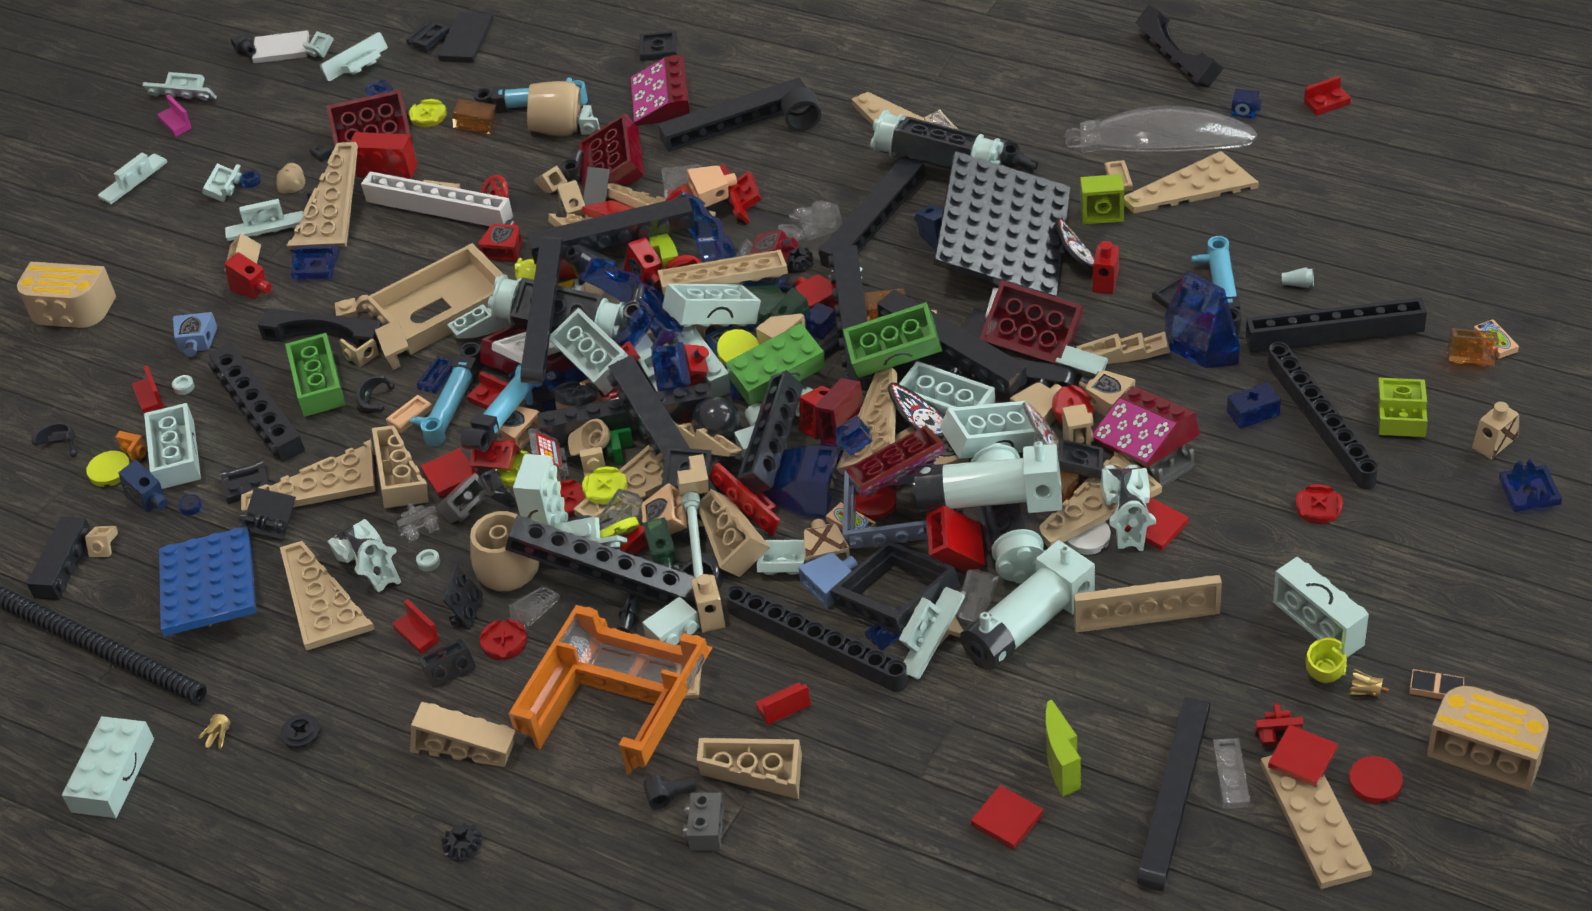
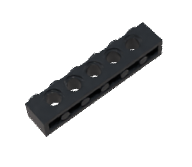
(770, 432)

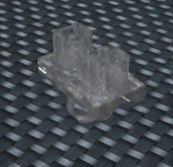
(415, 519)

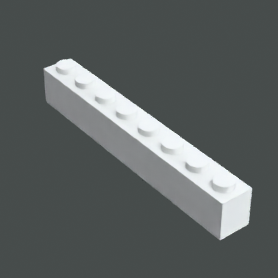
(436, 199)

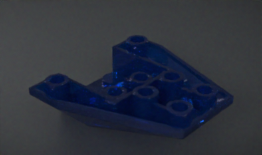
(1201, 324)
(805, 478)

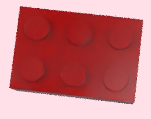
(384, 154)

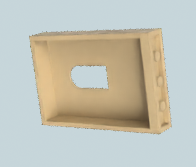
(460, 279)

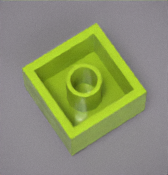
(1102, 199)

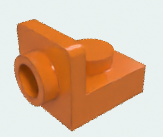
(132, 445)

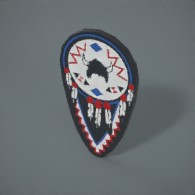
(1073, 245)
(915, 409)

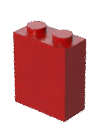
(955, 539)

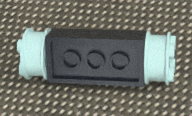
(929, 140)
(513, 299)
(1008, 528)

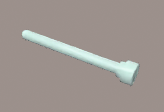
(690, 503)

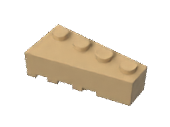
(754, 763)

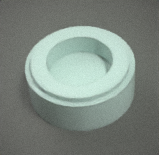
(183, 385)
(428, 560)

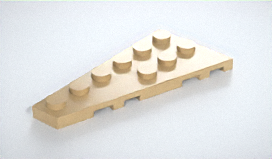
(1193, 183)
(633, 198)
(879, 415)
(327, 479)
(1086, 507)
(320, 603)

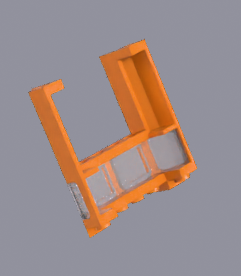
(613, 662)

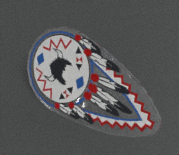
(1044, 432)

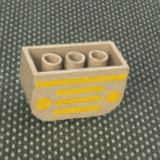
(66, 294)
(1489, 735)

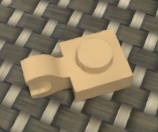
(351, 307)

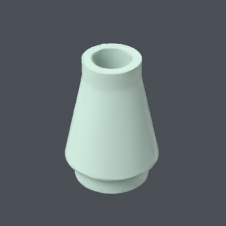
(1300, 278)

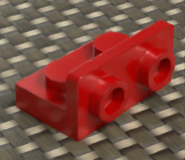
(1326, 96)
(486, 391)
(498, 456)

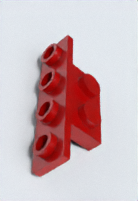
(743, 194)
(755, 506)

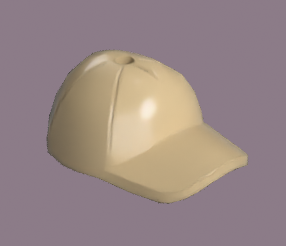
(290, 179)
(590, 435)

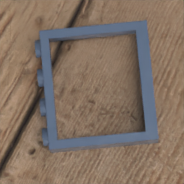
(877, 535)

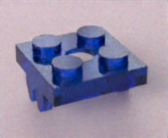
(307, 255)
(663, 360)
(1537, 478)

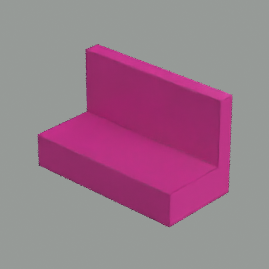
(175, 117)

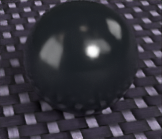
(716, 416)

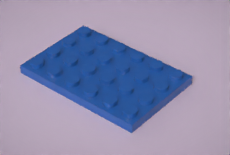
(206, 581)

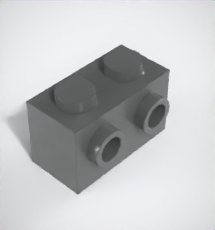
(462, 499)
(704, 821)

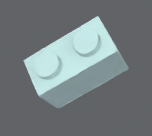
(672, 622)

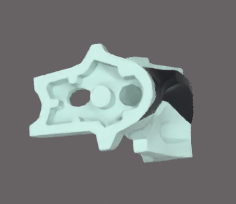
(1130, 491)
(366, 547)

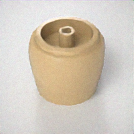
(553, 108)
(491, 562)

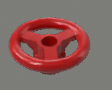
(495, 189)

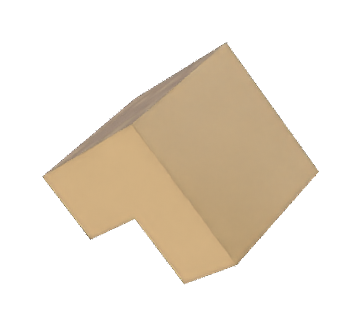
(695, 478)

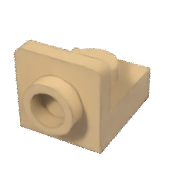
(592, 459)
(99, 541)

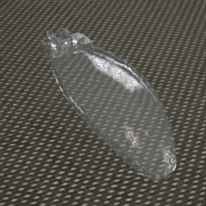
(1161, 130)

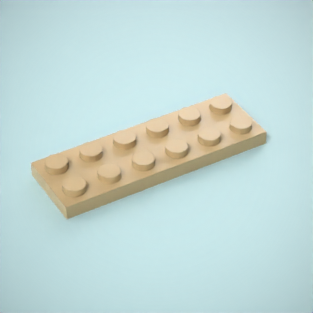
(727, 271)
(1147, 603)
(1319, 828)

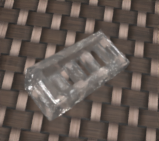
(520, 612)

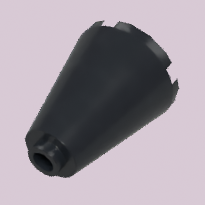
(579, 256)

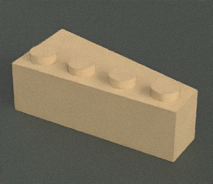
(397, 473)
(730, 534)
(460, 736)

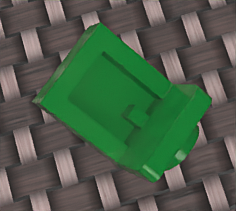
(619, 439)

